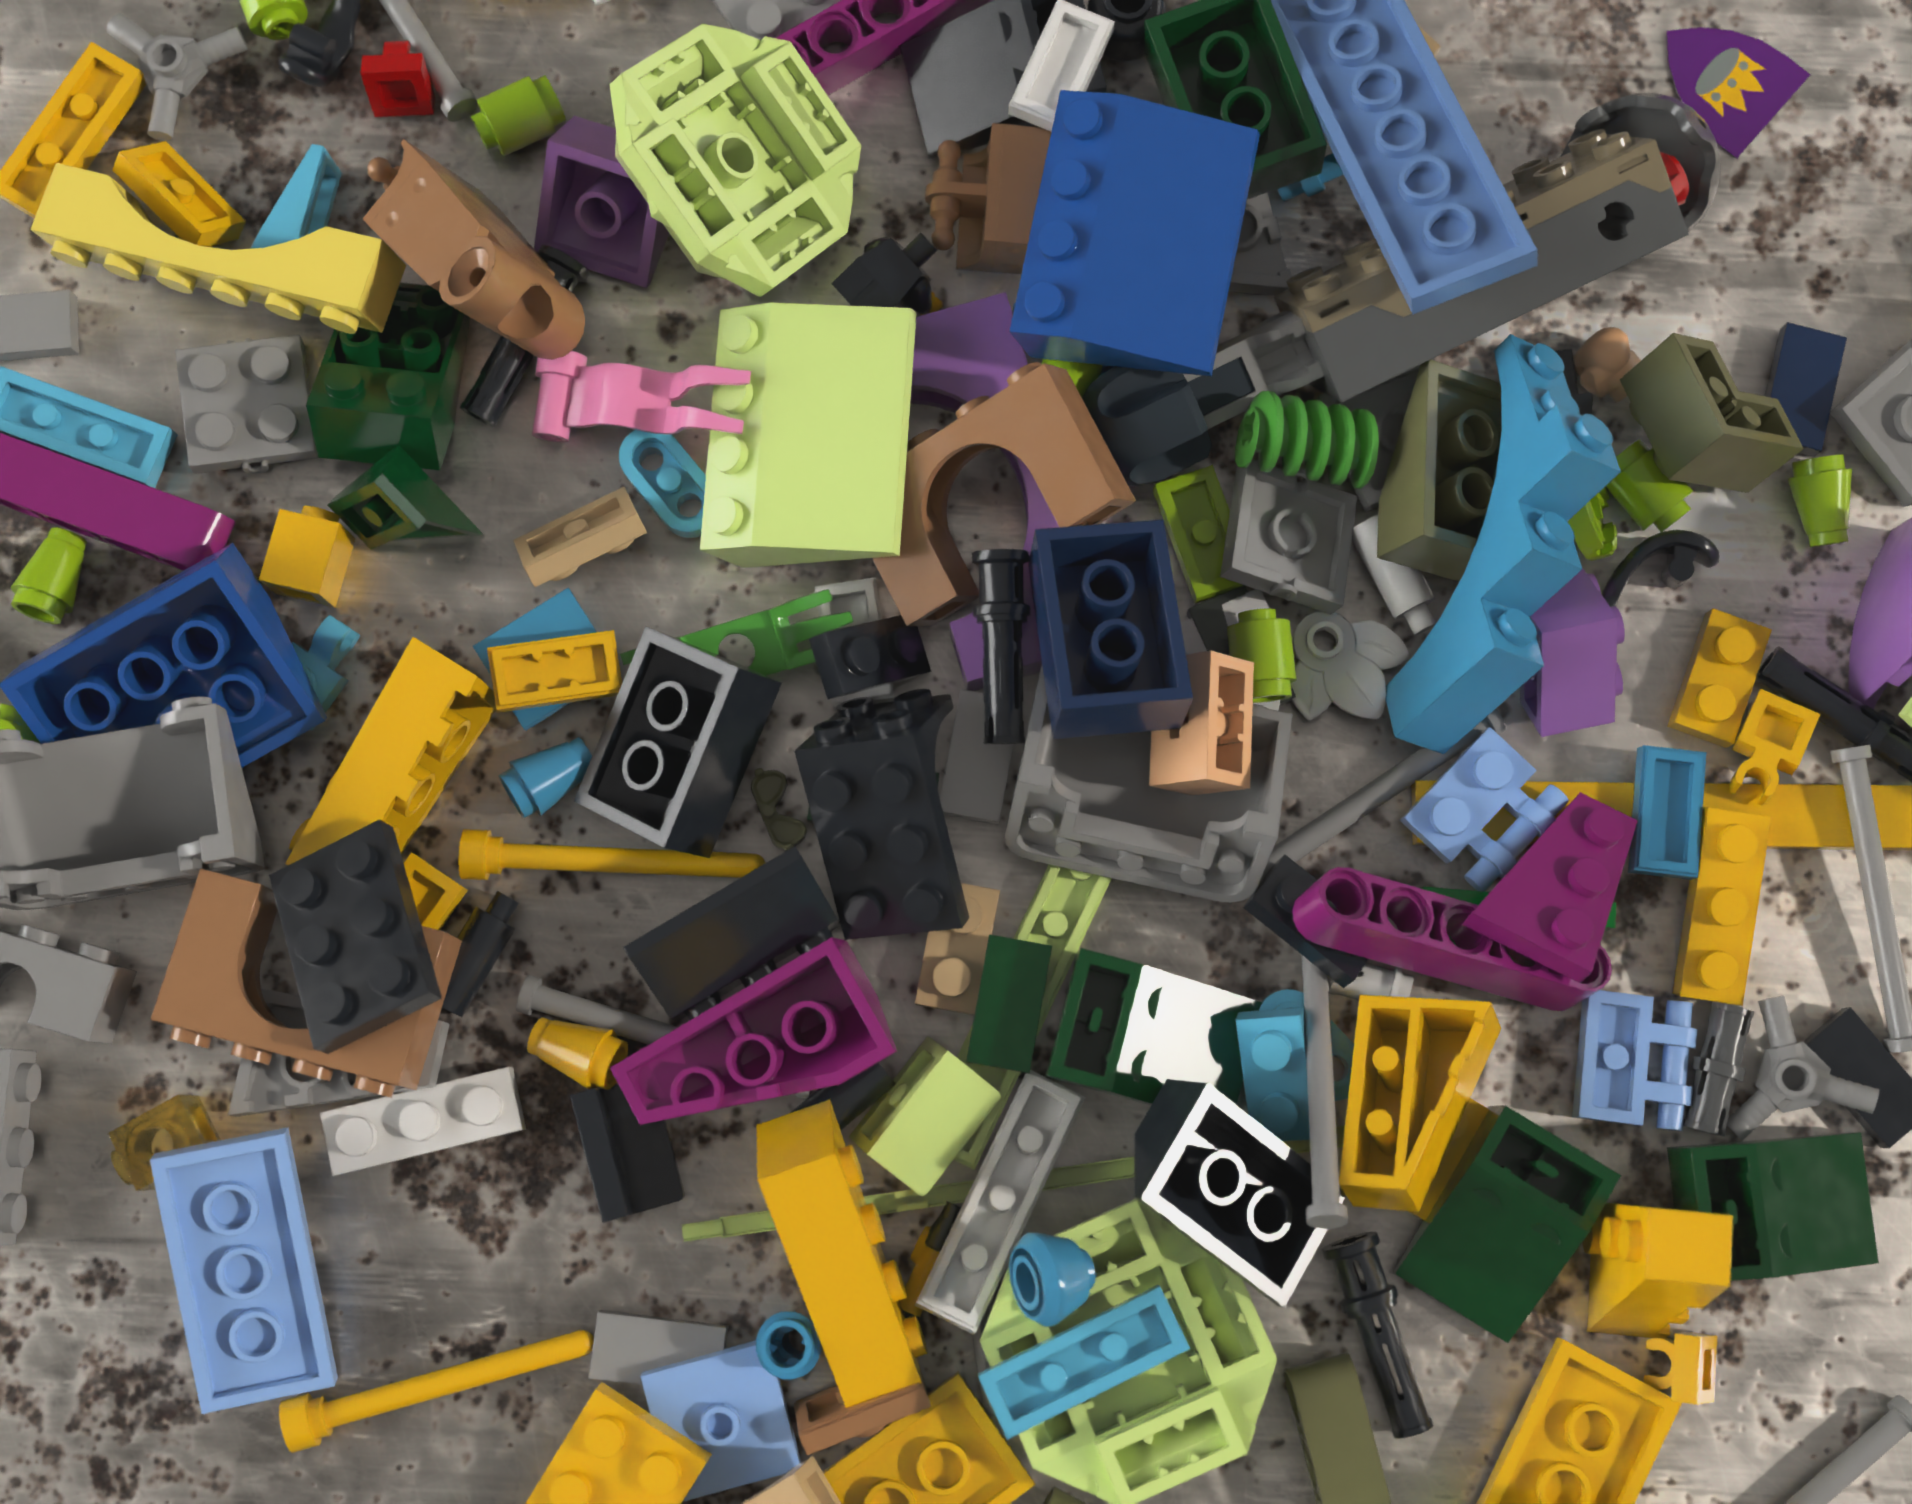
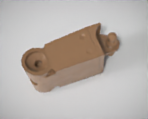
(990, 198)
(472, 254)

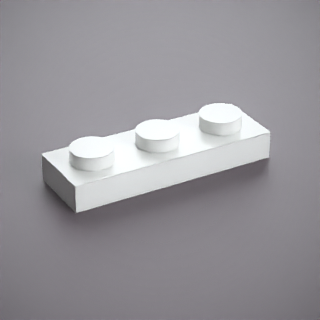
(422, 1121)

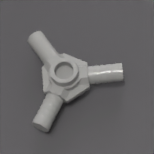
(172, 66)
(1793, 1077)

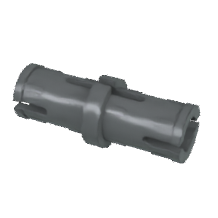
(1718, 1068)

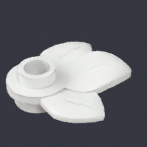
(1350, 672)

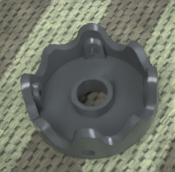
(1677, 133)

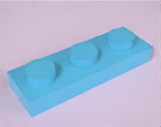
(83, 428)
(1083, 1361)

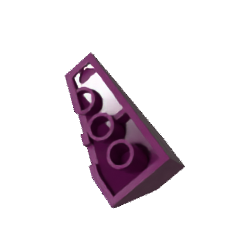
(776, 1038)

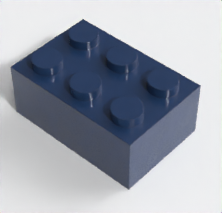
(1109, 629)

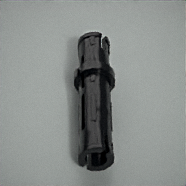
(1839, 710)

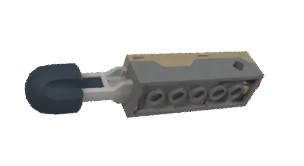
(1354, 329)

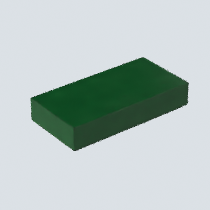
(1009, 1004)

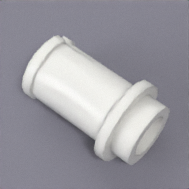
(1376, 982)

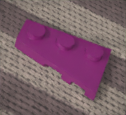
(1561, 889)

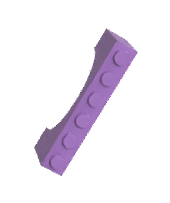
(958, 358)

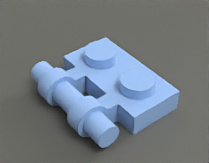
(1470, 795)
(1615, 1058)

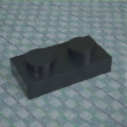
(869, 656)
(1273, 907)

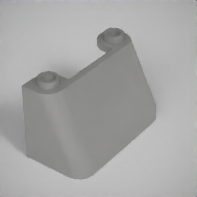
(124, 810)
(1093, 810)

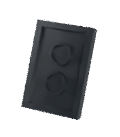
(354, 937)

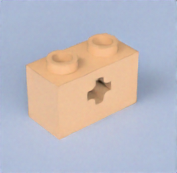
(1216, 737)

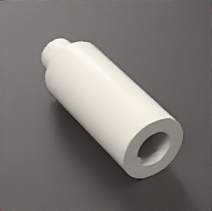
(1399, 585)

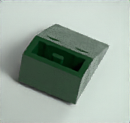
(392, 384)
(1138, 1026)
(1791, 1200)
(1506, 1222)

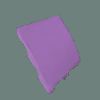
(1884, 621)

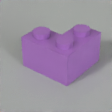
(1579, 654)

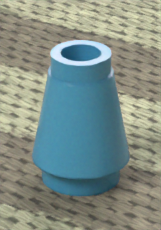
(545, 776)
(783, 1359)

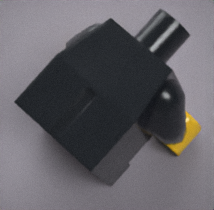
(890, 276)

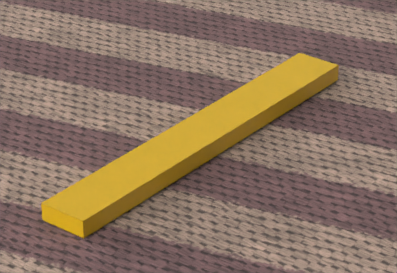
(1800, 813)

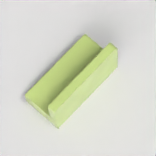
(925, 1116)

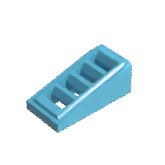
(304, 202)

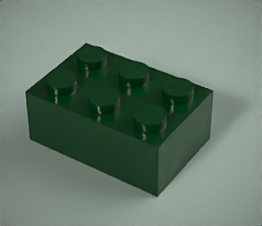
(1239, 69)

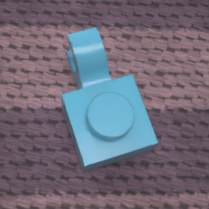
(328, 648)

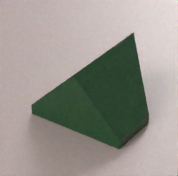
(399, 503)

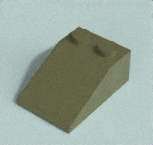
(1441, 471)

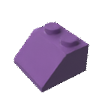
(594, 206)

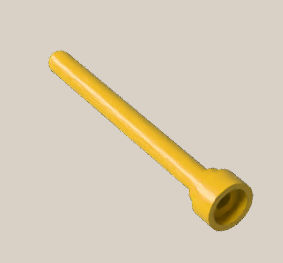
(488, 854)
(308, 1420)

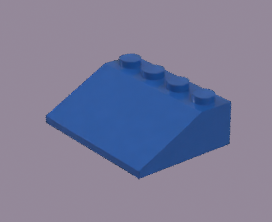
(1133, 235)
(186, 638)

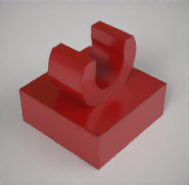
(397, 82)

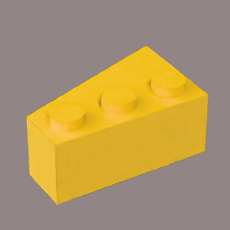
(1408, 1093)
(1654, 1267)

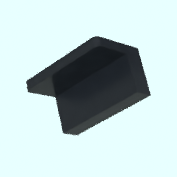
(627, 1161)

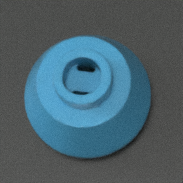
(1050, 1277)

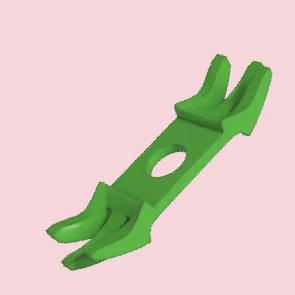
(771, 634)

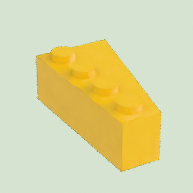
(402, 752)
(837, 1253)

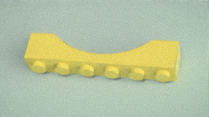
(324, 274)

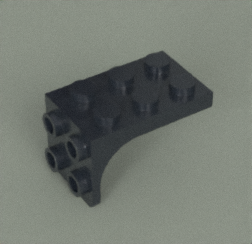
(882, 816)

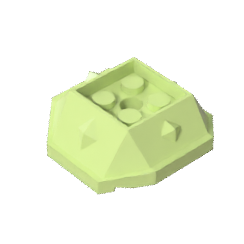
(736, 153)
(1174, 1416)

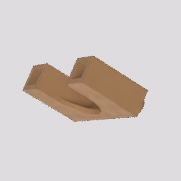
(1049, 431)
(217, 993)

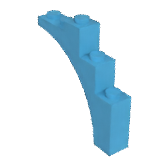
(1523, 556)

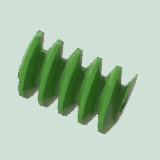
(1308, 434)

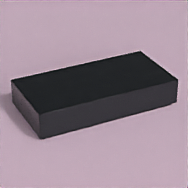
(1860, 1057)

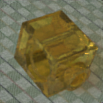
(183, 1119)

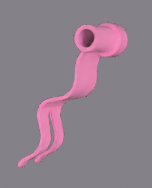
(625, 397)

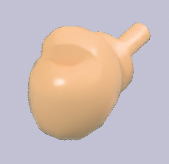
(1604, 362)

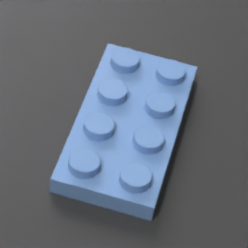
(244, 1270)

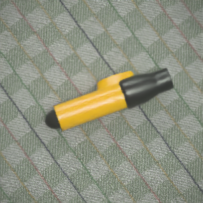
(925, 1256)

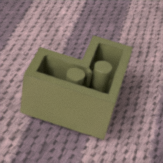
(1701, 421)

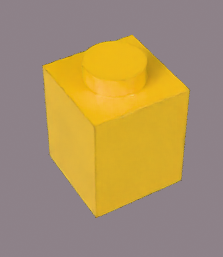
(308, 556)

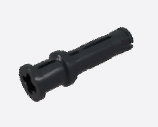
(509, 361)
(1001, 614)
(1360, 1302)

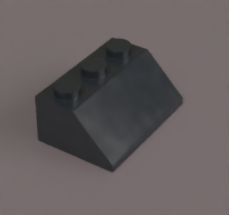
(677, 743)
(734, 936)
(1227, 1186)

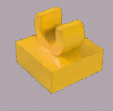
(1691, 1367)

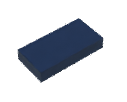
(1805, 380)

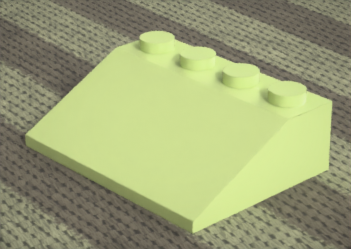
(819, 436)

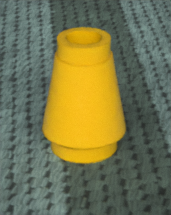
(578, 1051)

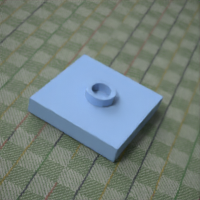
(729, 1410)

